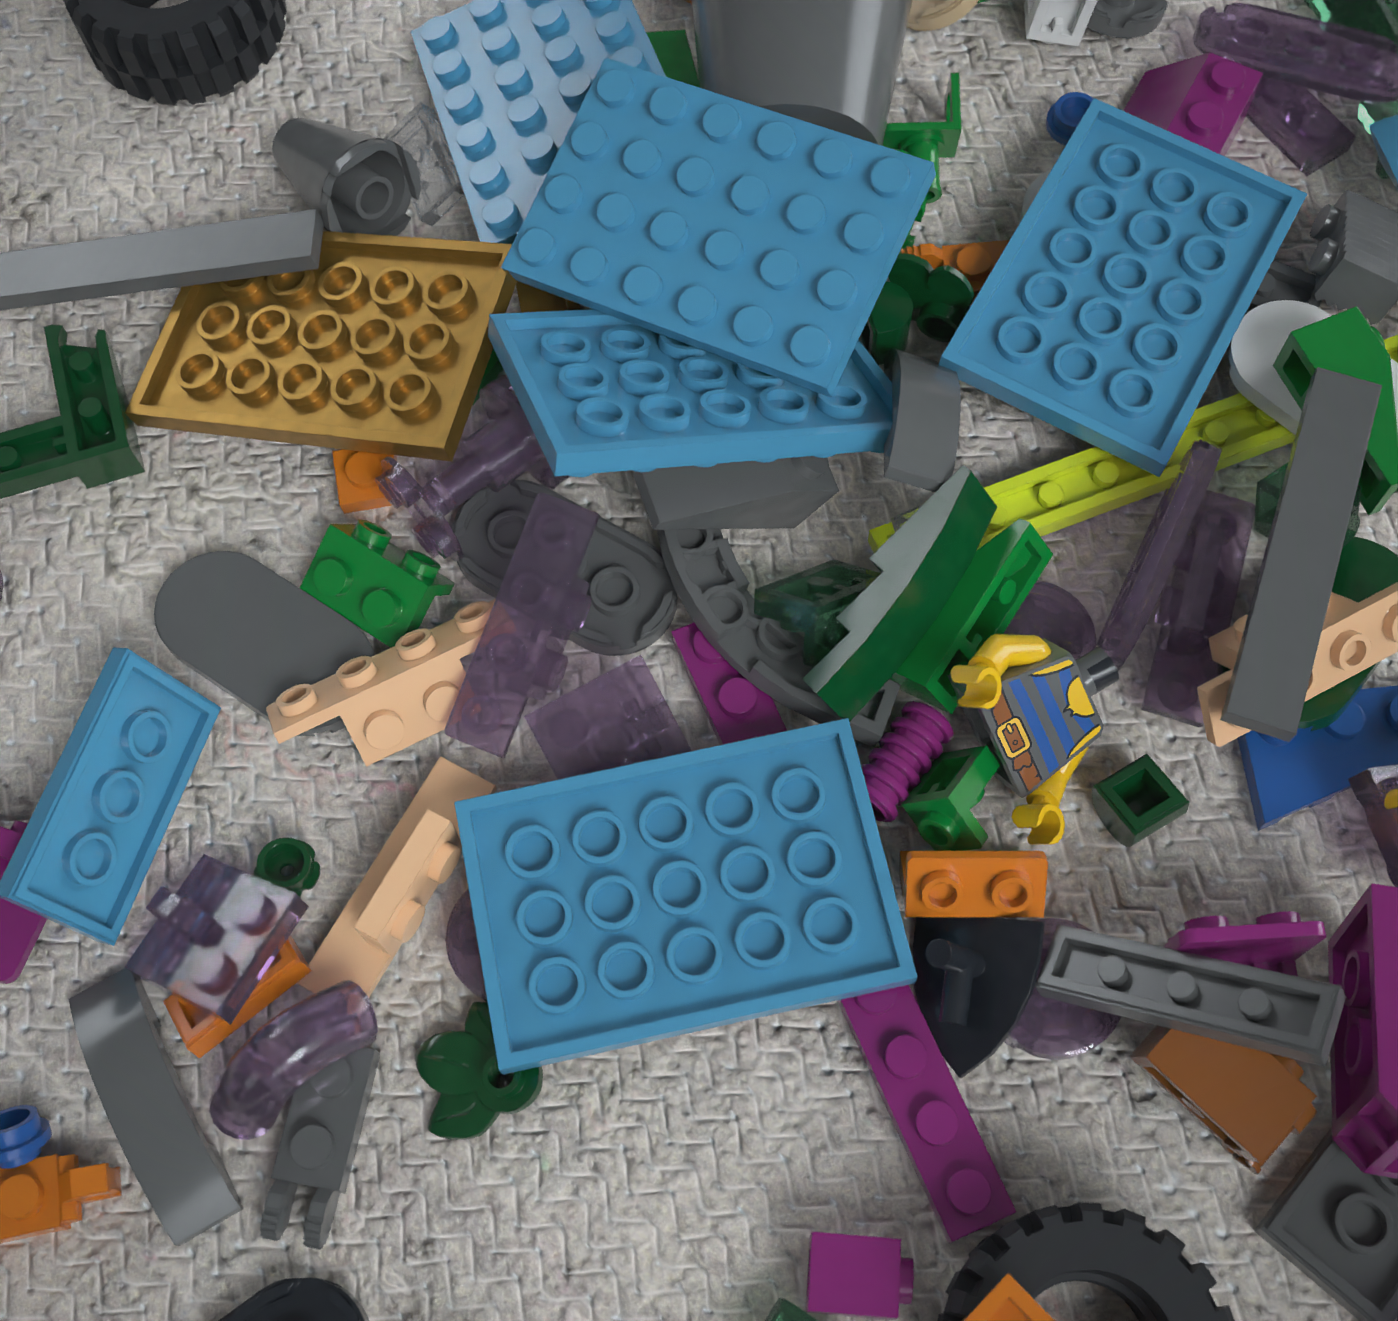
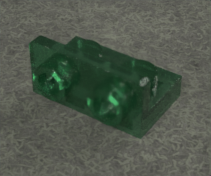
(812, 602)

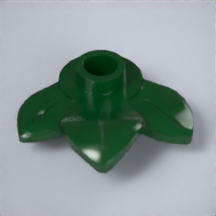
(938, 295)
(467, 1076)

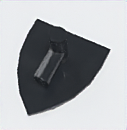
(974, 982)

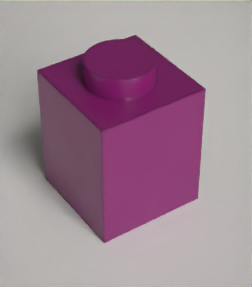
(857, 1276)

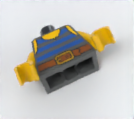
(1035, 717)

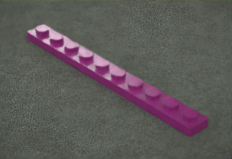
(885, 1023)

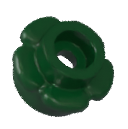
(292, 853)

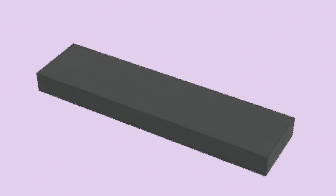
(1193, 993)

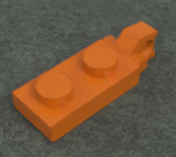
(50, 1194)

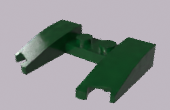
(91, 434)

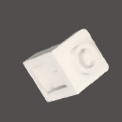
(1057, 20)

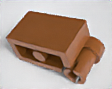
(1232, 1090)

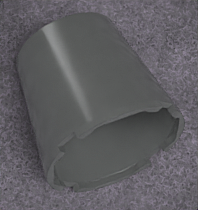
(805, 58)

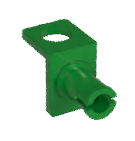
(931, 139)

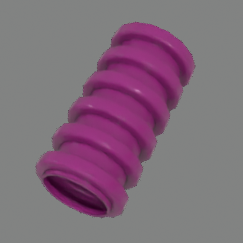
(904, 757)

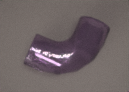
(287, 1055)

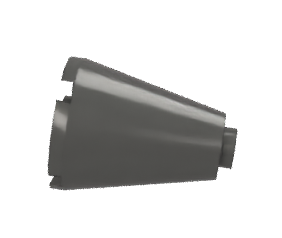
(348, 176)

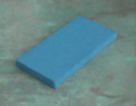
(110, 798)

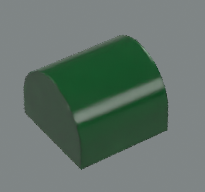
(888, 322)
(1137, 801)

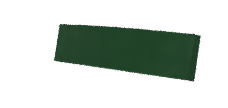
(916, 579)

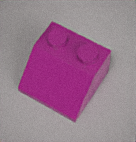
(1197, 99)

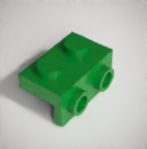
(374, 580)

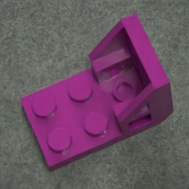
(1366, 1038)

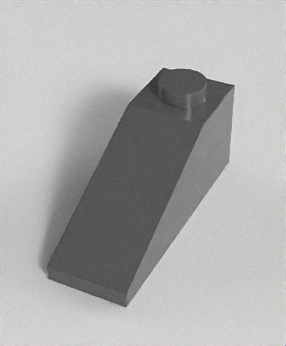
(736, 494)

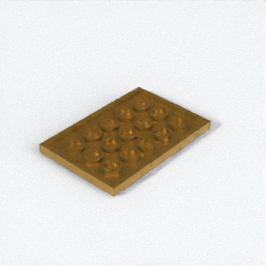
(344, 356)

